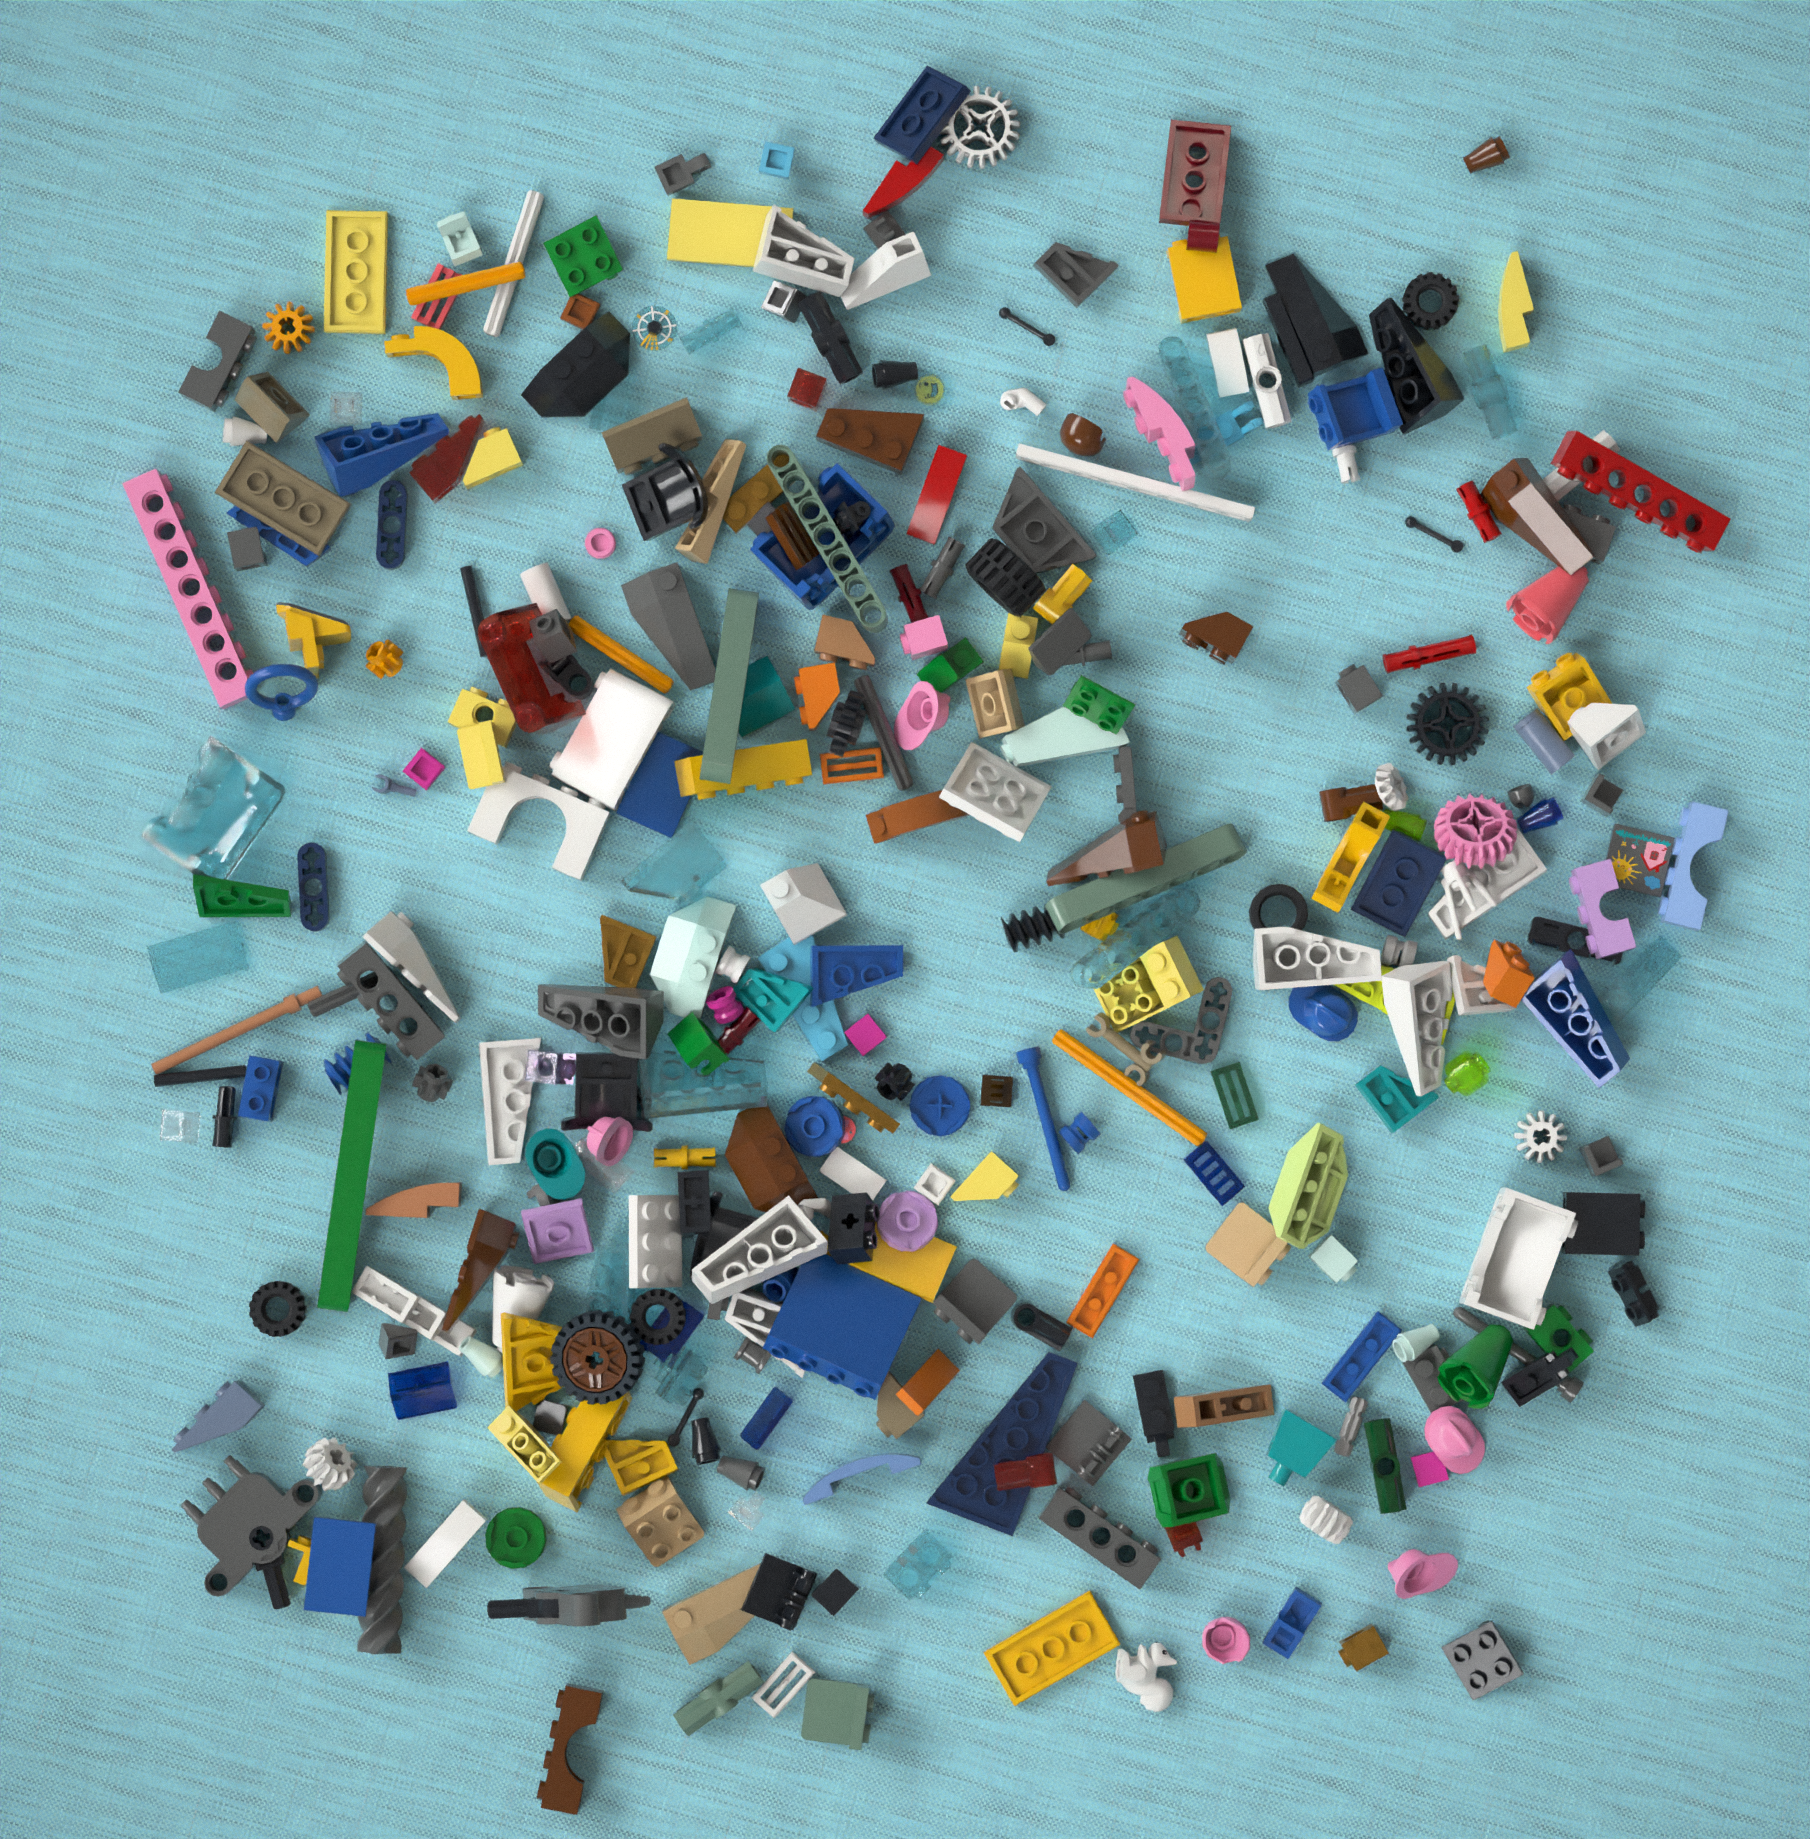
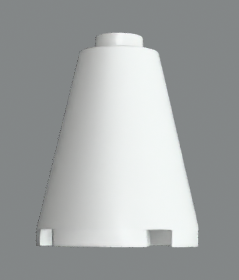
(519, 1294)

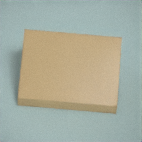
(995, 703)

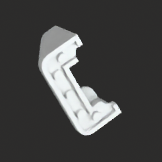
(611, 738)
(1517, 1257)

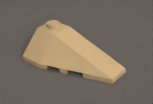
(711, 1616)

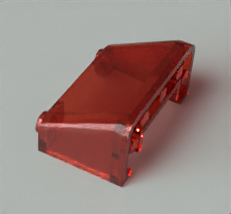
(505, 644)

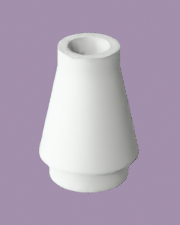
(238, 430)

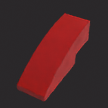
(902, 182)
(936, 494)

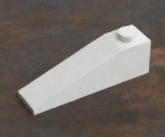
(404, 950)
(1303, 959)
(1416, 1008)

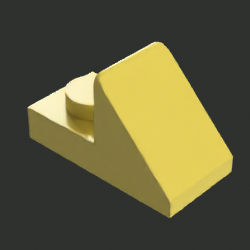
(1018, 636)

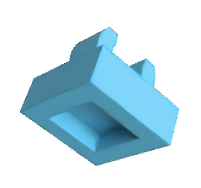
(776, 160)

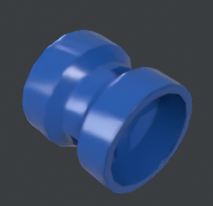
(1073, 1136)

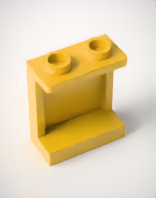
(1204, 281)

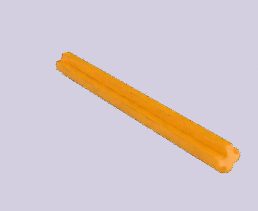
(1129, 1087)

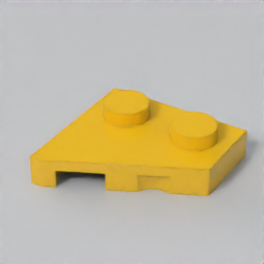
(639, 1463)

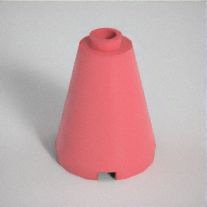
(1547, 603)

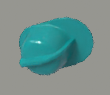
(555, 1164)

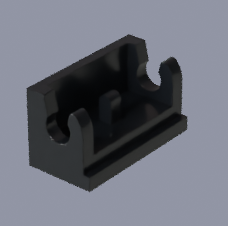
(694, 1203)

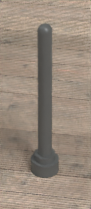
(1568, 1387)

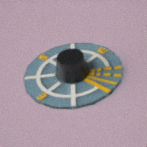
(654, 328)

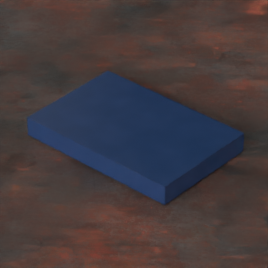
(922, 114)
(1399, 882)

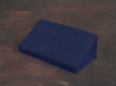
(766, 1418)

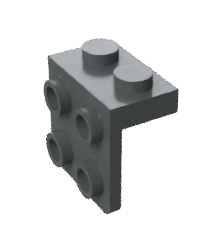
(974, 1301)

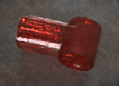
(1032, 1471)

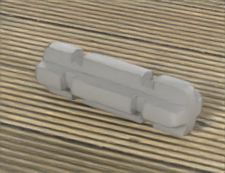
(1350, 1426)

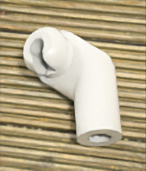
(1021, 398)
(820, 1205)

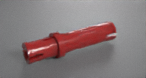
(1427, 654)

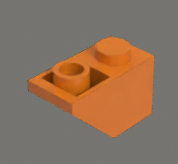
(819, 690)
(1507, 973)

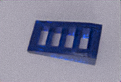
(1214, 1156)

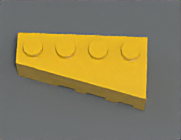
(580, 1447)

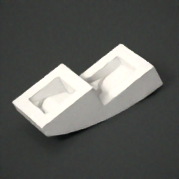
(1227, 362)

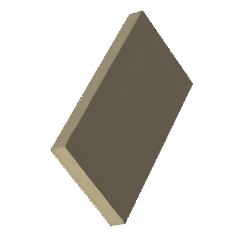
(283, 498)

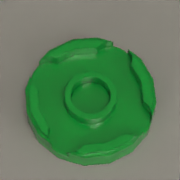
(515, 1537)

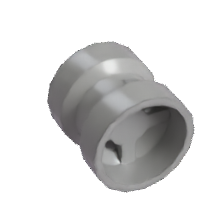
(1391, 952)

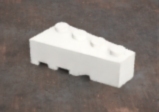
(759, 1252)

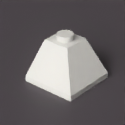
(1606, 730)
(803, 901)

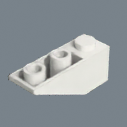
(887, 270)

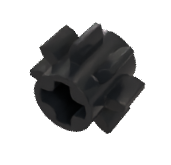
(894, 1081)

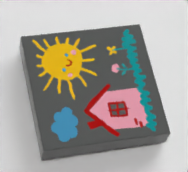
(1639, 859)

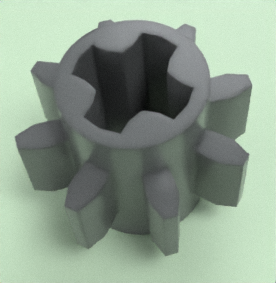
(432, 1082)

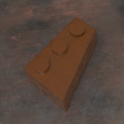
(872, 435)

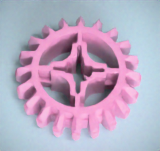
(1475, 831)

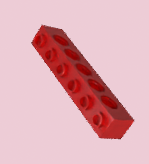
(1708, 521)

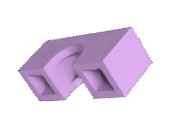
(1605, 935)

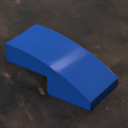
(1291, 1622)

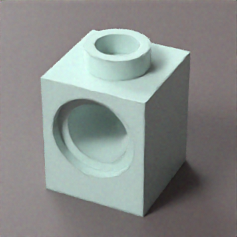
(1334, 1259)

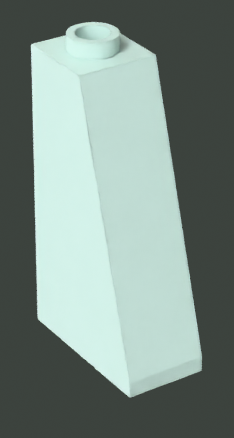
(1058, 737)

